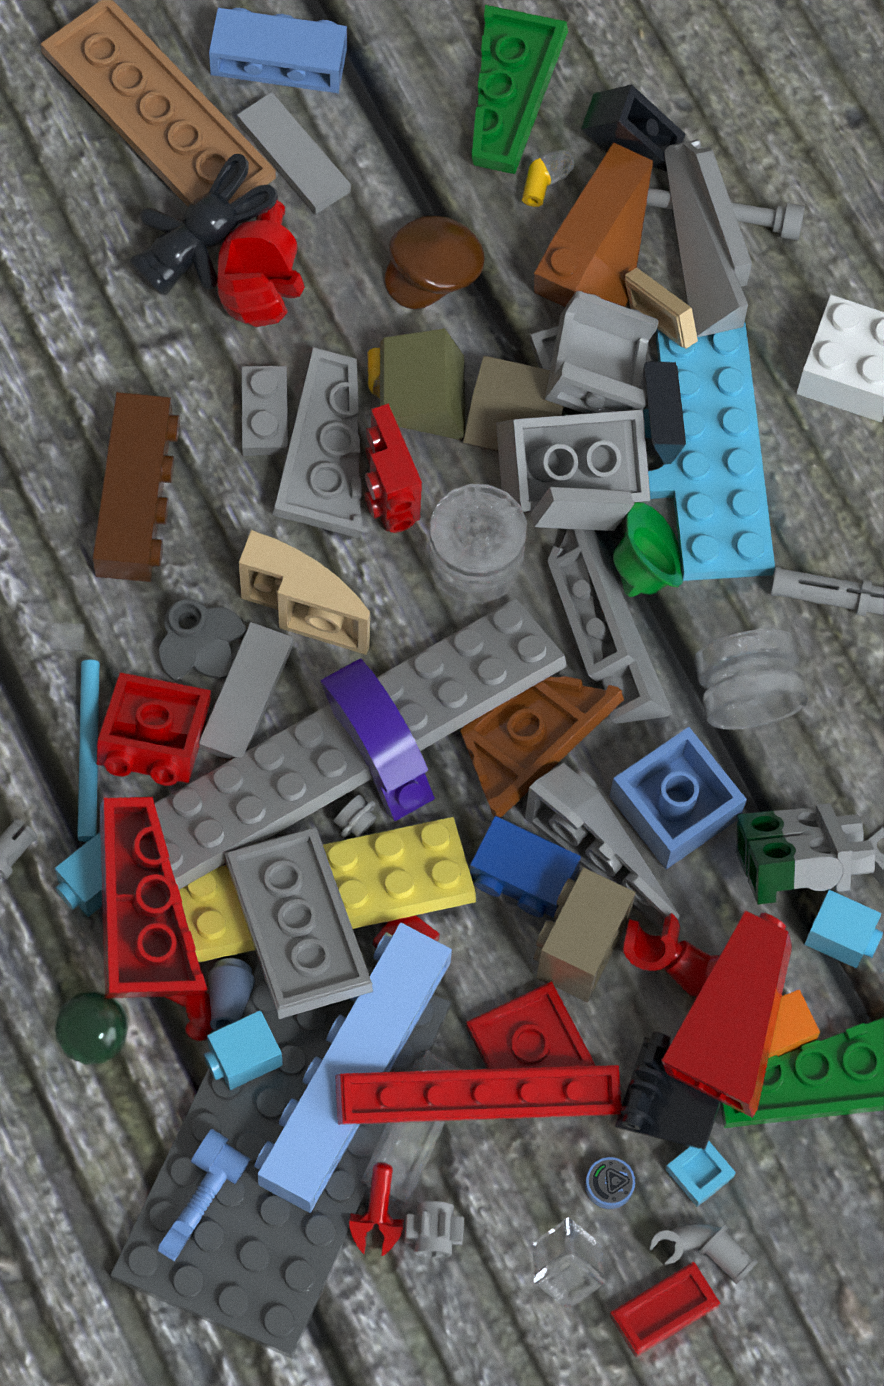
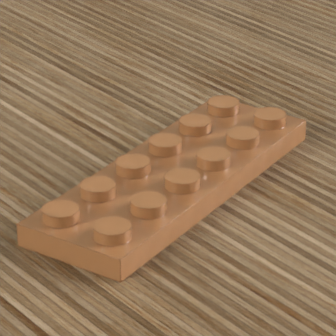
(151, 102)

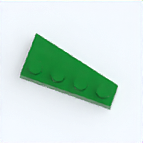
(515, 72)
(821, 1079)

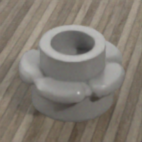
(356, 817)

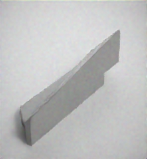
(708, 239)
(605, 627)

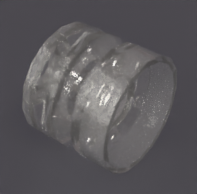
(482, 565)

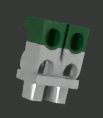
(801, 850)

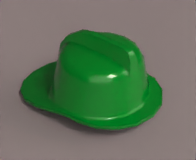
(647, 553)

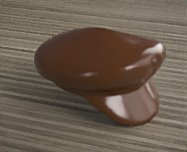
(431, 260)

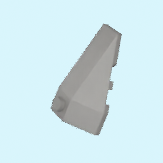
(579, 819)

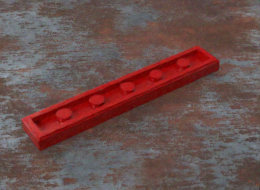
(477, 1094)

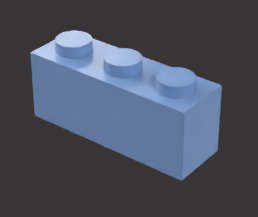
(278, 50)

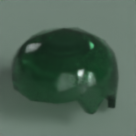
(91, 1027)

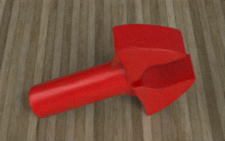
(377, 1212)

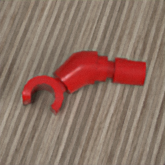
(681, 960)

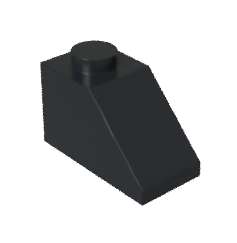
(632, 122)

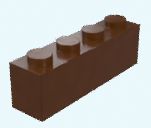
(134, 487)

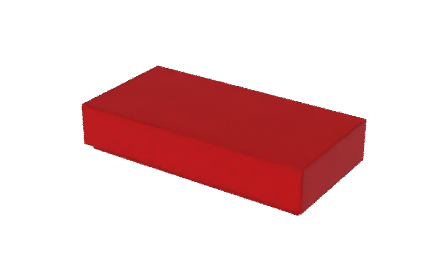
(664, 1309)

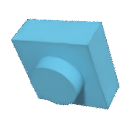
(700, 1172)

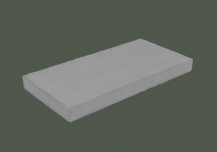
(298, 923)

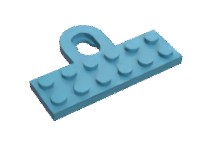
(720, 469)

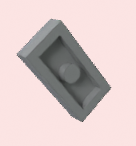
(264, 410)

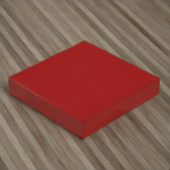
(529, 1033)

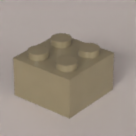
(585, 933)

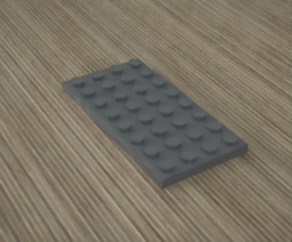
(253, 1255)

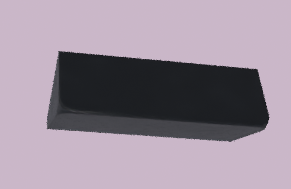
(665, 409)

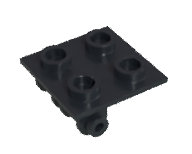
(663, 1105)

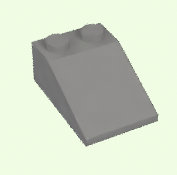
(573, 453)

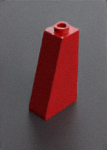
(733, 1020)

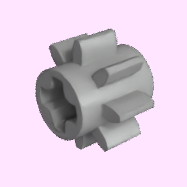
(434, 1229)

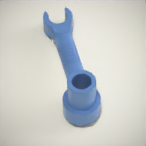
(220, 1163)

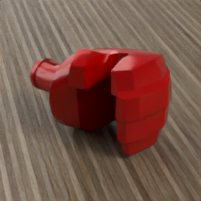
(258, 269)

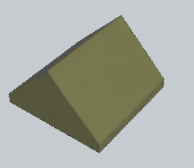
(424, 382)

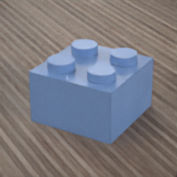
(677, 797)

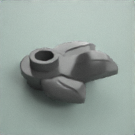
(203, 645)

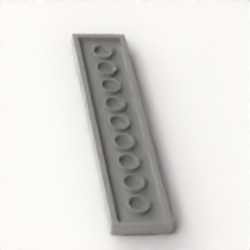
(318, 758)

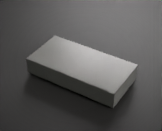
(582, 508)

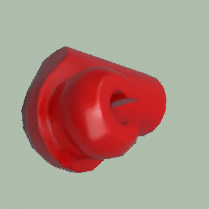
(198, 1013)

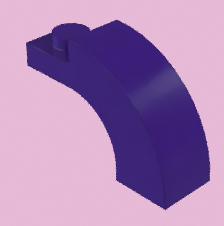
(380, 736)

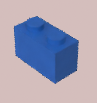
(523, 867)

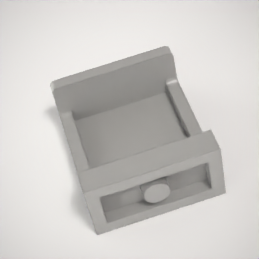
(599, 356)

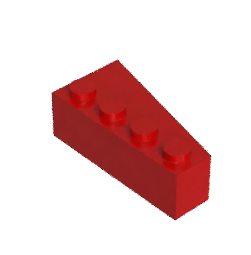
(143, 913)

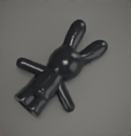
(204, 224)

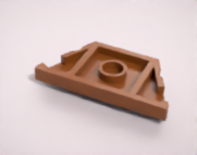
(532, 735)

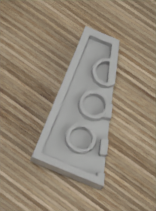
(322, 458)

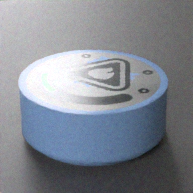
(610, 1183)

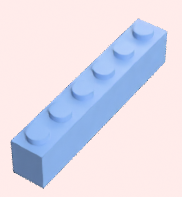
(362, 1042)

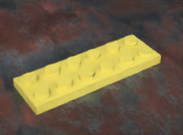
(377, 876)

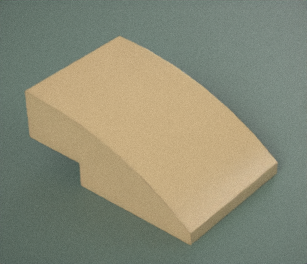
(304, 593)

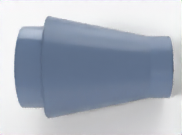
(229, 991)

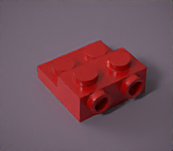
(392, 477)
(152, 729)

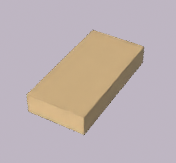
(654, 300)

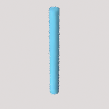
(88, 750)

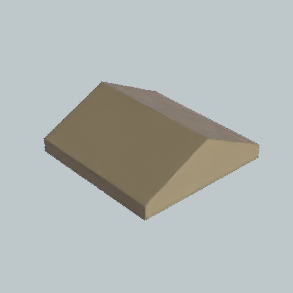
(506, 393)

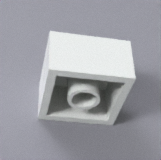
(847, 360)

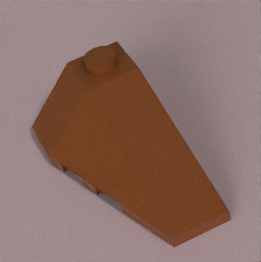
(600, 233)

